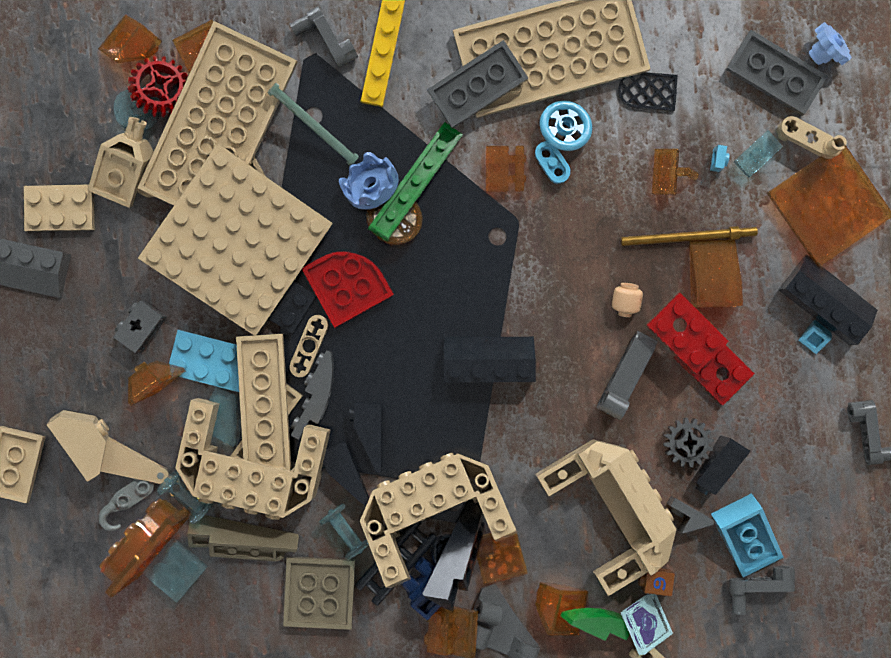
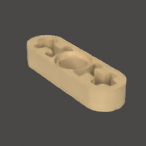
(296, 359)

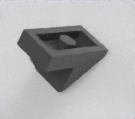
(693, 519)

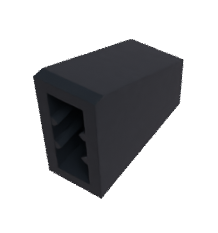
(720, 465)

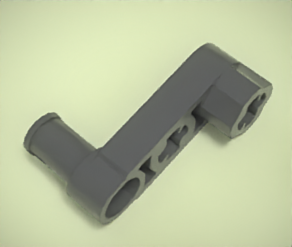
(342, 52)
(866, 414)
(740, 586)

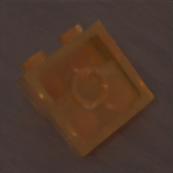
(452, 632)

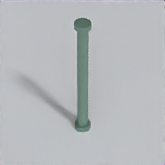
(313, 124)

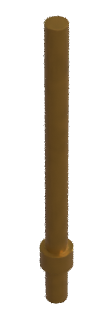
(732, 233)

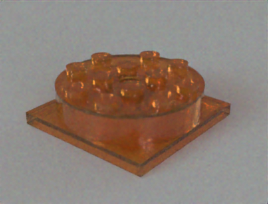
(142, 544)

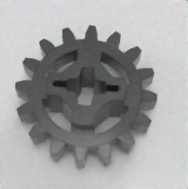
(687, 432)

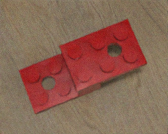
(700, 349)

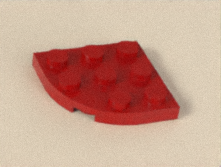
(346, 285)

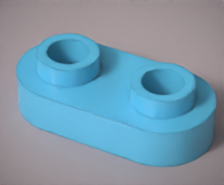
(553, 162)

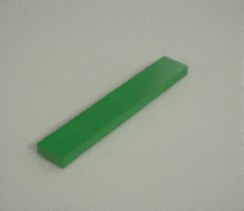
(415, 181)

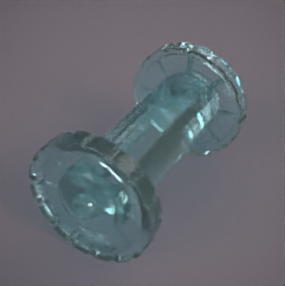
(184, 497)
(345, 531)

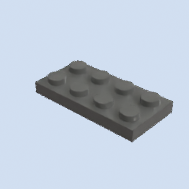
(776, 72)
(477, 84)

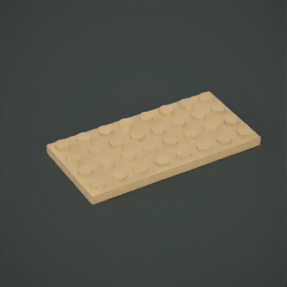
(560, 47)
(219, 104)

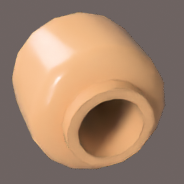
(627, 299)

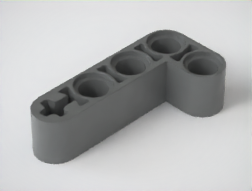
(626, 375)

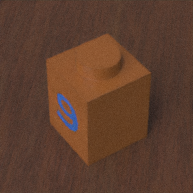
(659, 583)

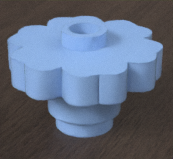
(830, 46)

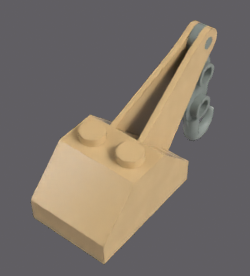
(94, 452)

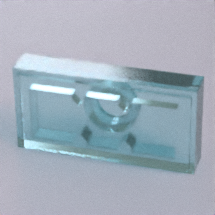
(758, 154)

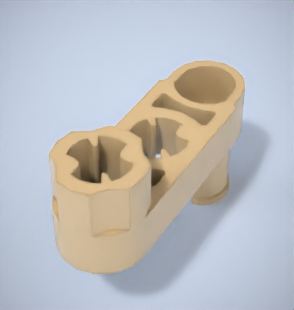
(823, 146)

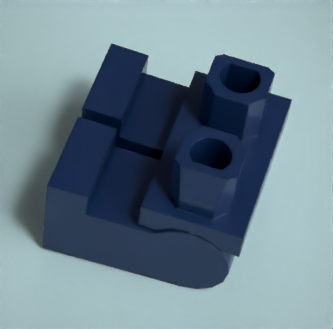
(416, 587)

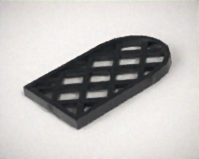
(642, 90)

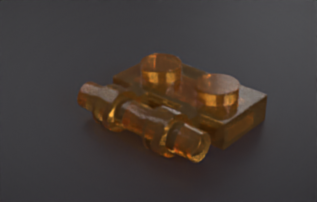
(498, 168)

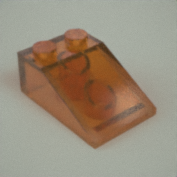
(715, 274)

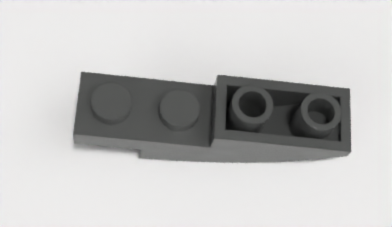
(320, 386)

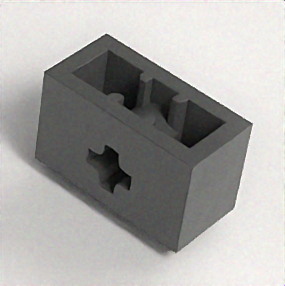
(150, 320)

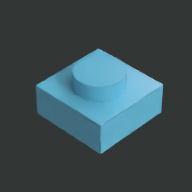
(719, 158)

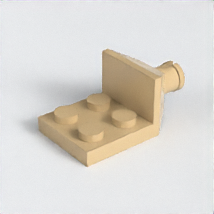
(121, 164)

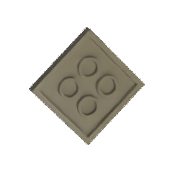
(319, 593)

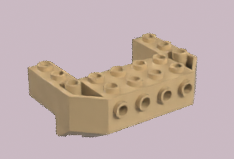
(244, 482)
(424, 495)
(629, 500)

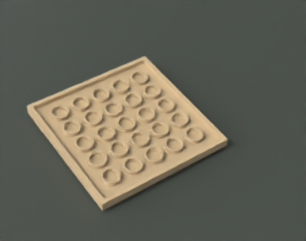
(235, 240)

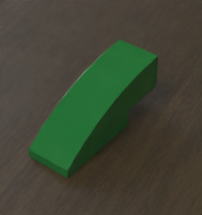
(597, 622)

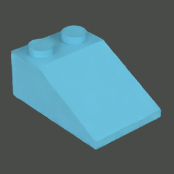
(747, 535)

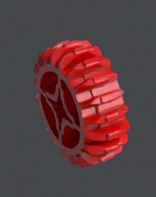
(143, 95)

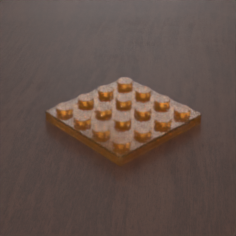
(830, 205)

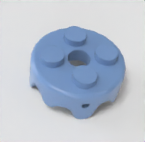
(367, 172)

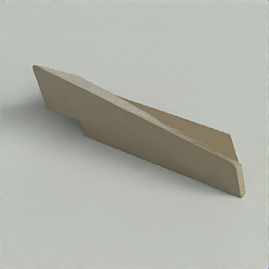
(240, 540)

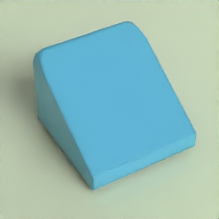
(815, 336)

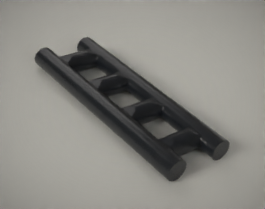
(411, 560)

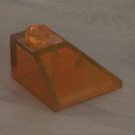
(130, 42)
(150, 380)
(552, 601)

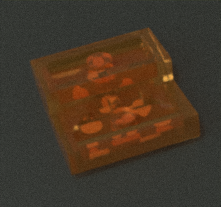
(500, 559)

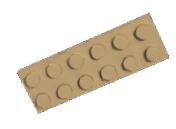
(264, 400)

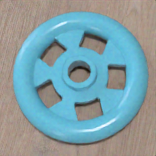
(573, 110)

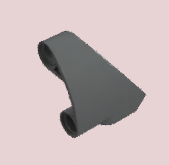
(500, 627)

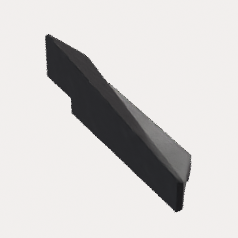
(457, 559)

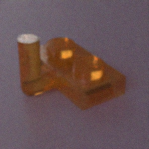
(667, 171)

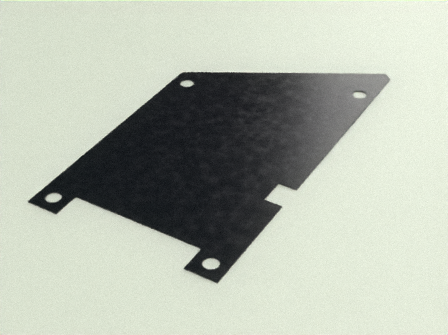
(441, 281)

